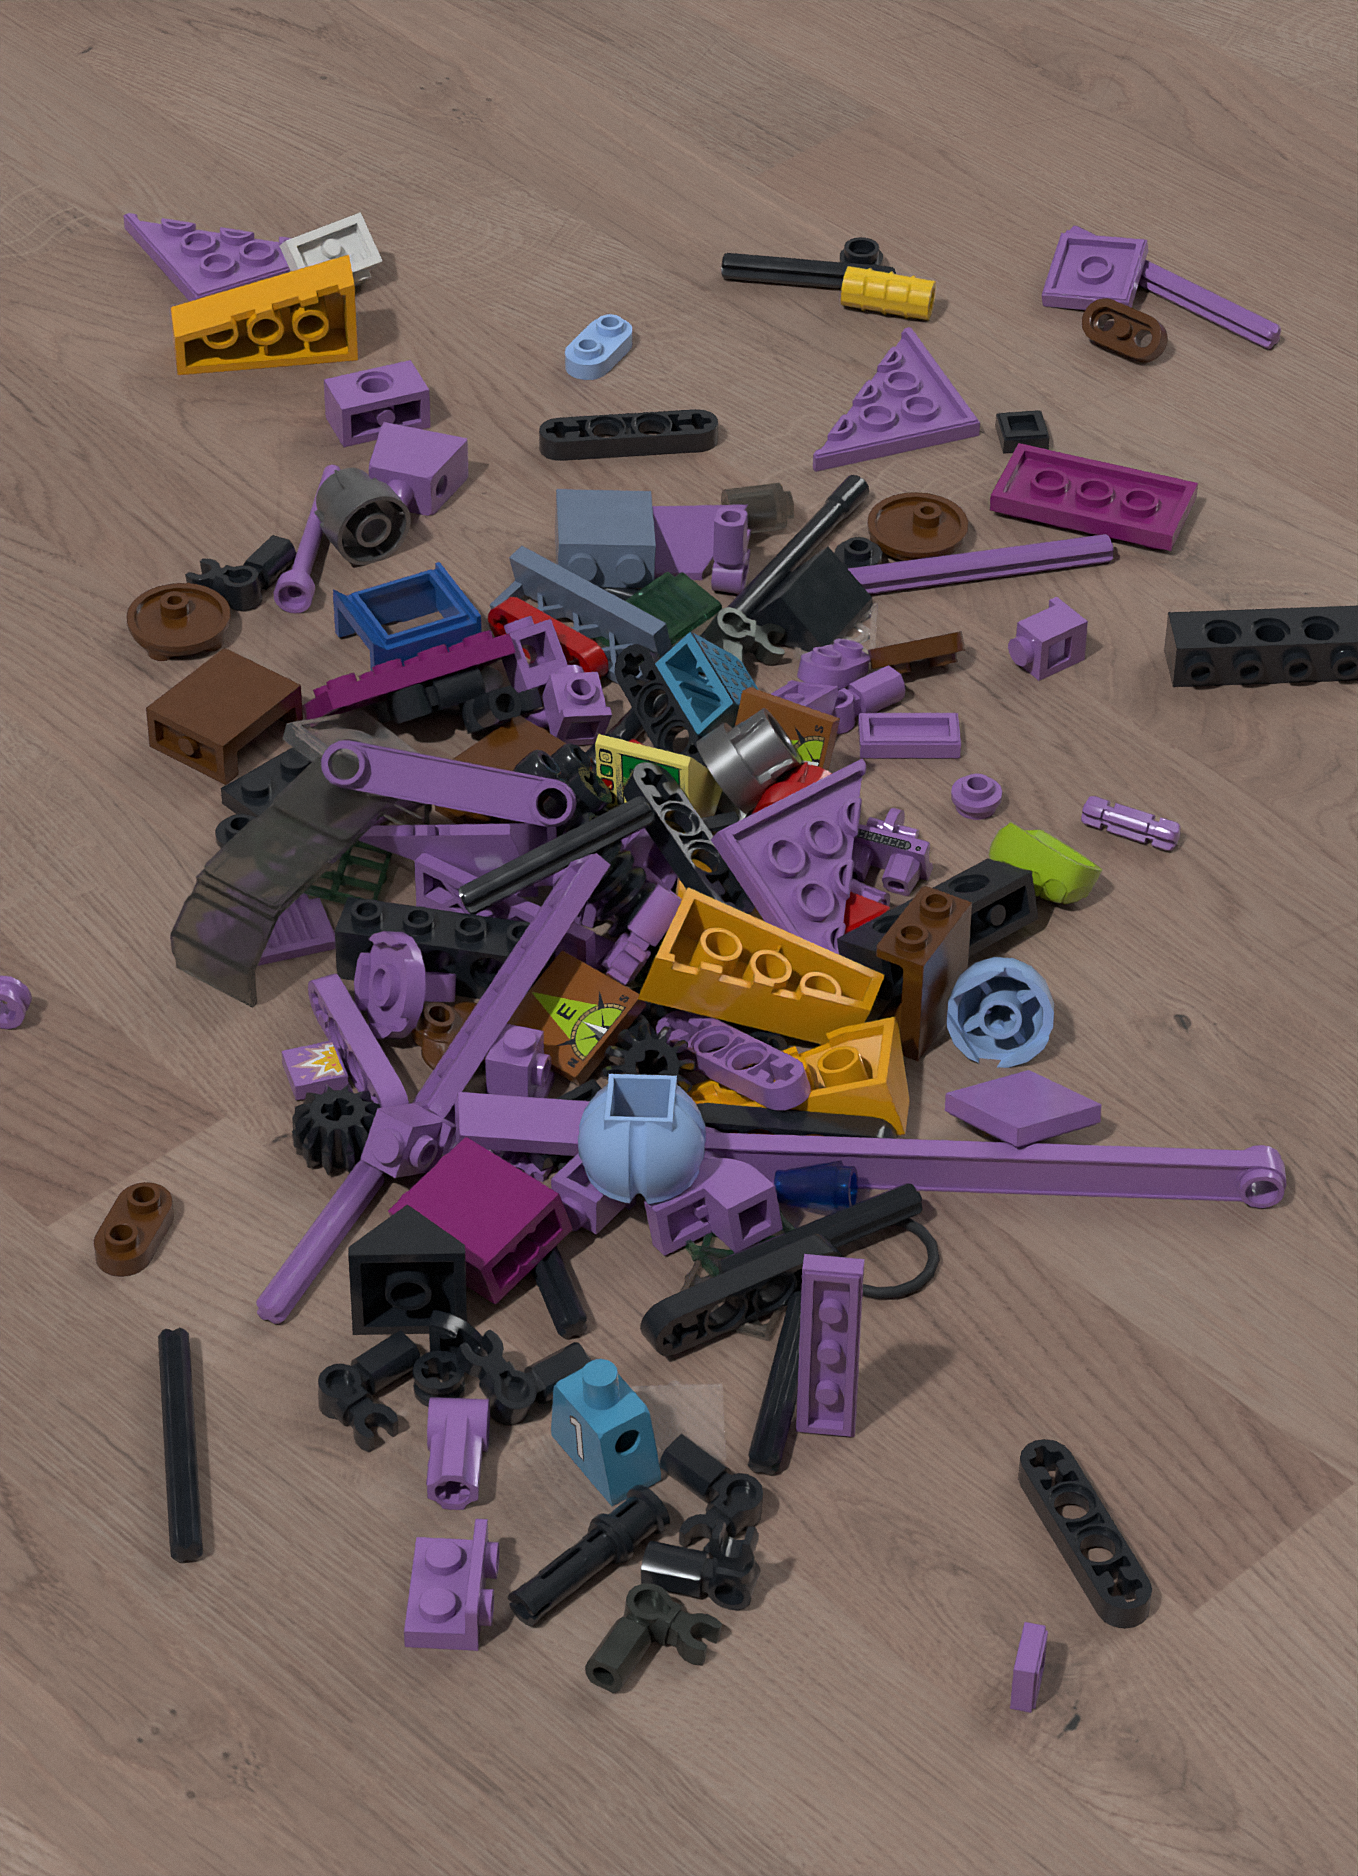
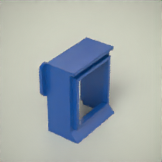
(403, 601)

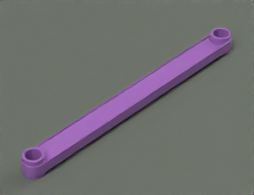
(1245, 1175)

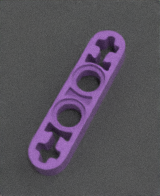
(355, 1041)
(738, 1052)

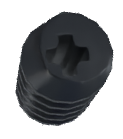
(621, 890)

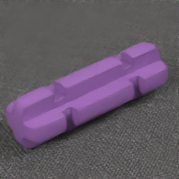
(1131, 823)

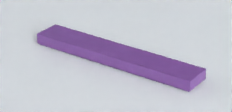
(511, 984)

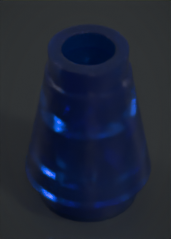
(818, 1186)

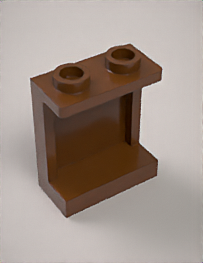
(220, 712)
(933, 950)

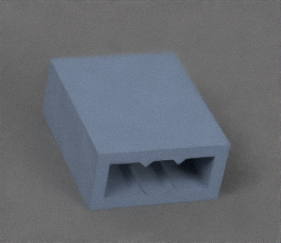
(606, 536)

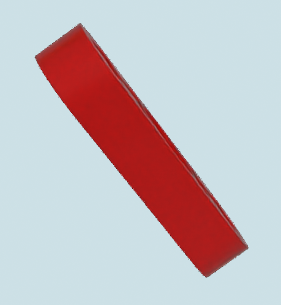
(576, 647)

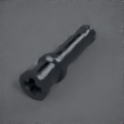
(608, 1541)

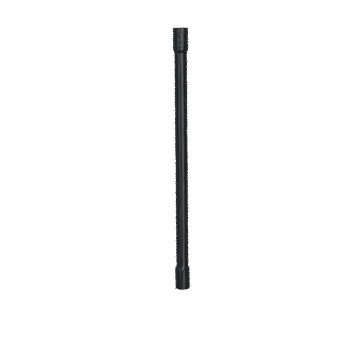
(836, 508)

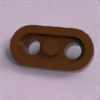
(1127, 332)
(937, 649)
(139, 1219)

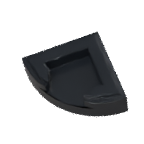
(449, 1332)

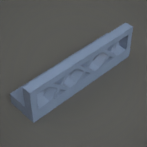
(598, 611)

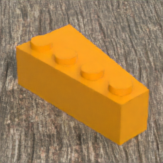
(270, 322)
(756, 974)

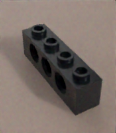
(1262, 646)
(1001, 904)
(448, 940)

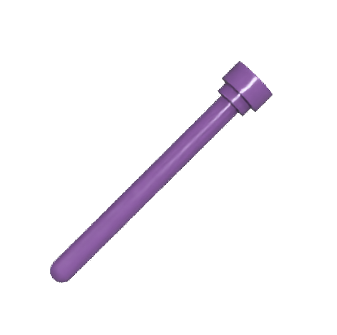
(295, 587)

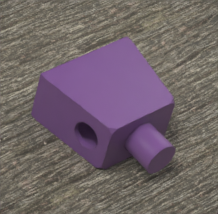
(419, 465)

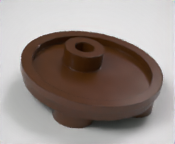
(917, 526)
(178, 620)

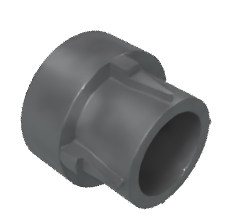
(361, 516)
(748, 757)

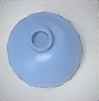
(1000, 1012)

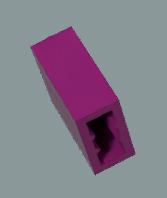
(493, 1210)

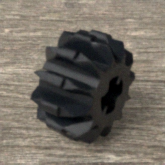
(657, 1049)
(333, 1127)

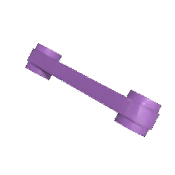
(448, 783)

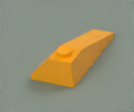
(850, 1075)

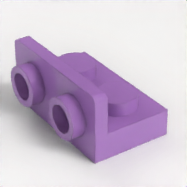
(449, 1591)

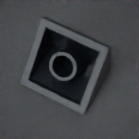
(815, 603)
(405, 1274)

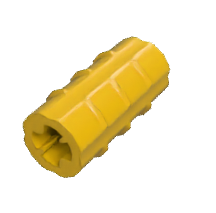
(888, 293)

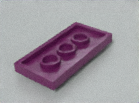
(1094, 497)
(348, 694)

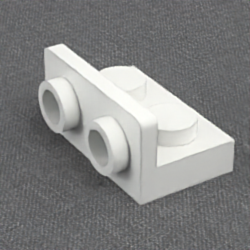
(333, 241)

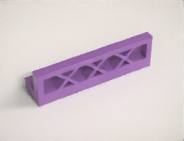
(438, 889)

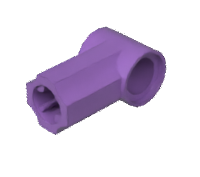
(456, 1441)

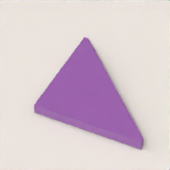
(207, 261)
(899, 410)
(799, 856)

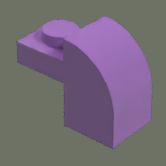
(723, 1199)

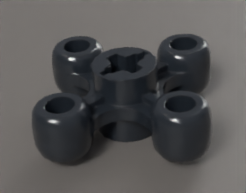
(574, 768)

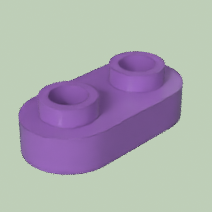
(834, 664)

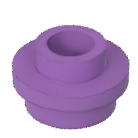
(976, 796)

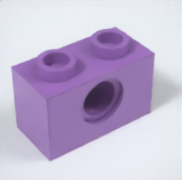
(366, 399)

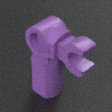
(730, 550)
(867, 696)
(647, 928)

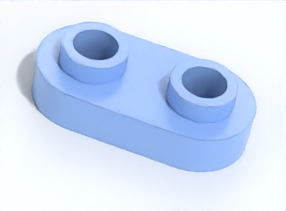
(598, 347)

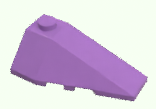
(466, 846)

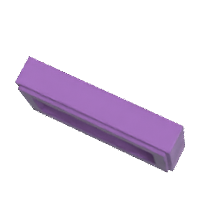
(909, 735)

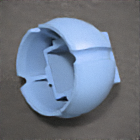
(641, 1138)

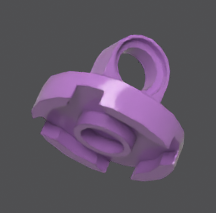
(394, 985)

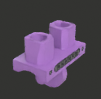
(891, 848)

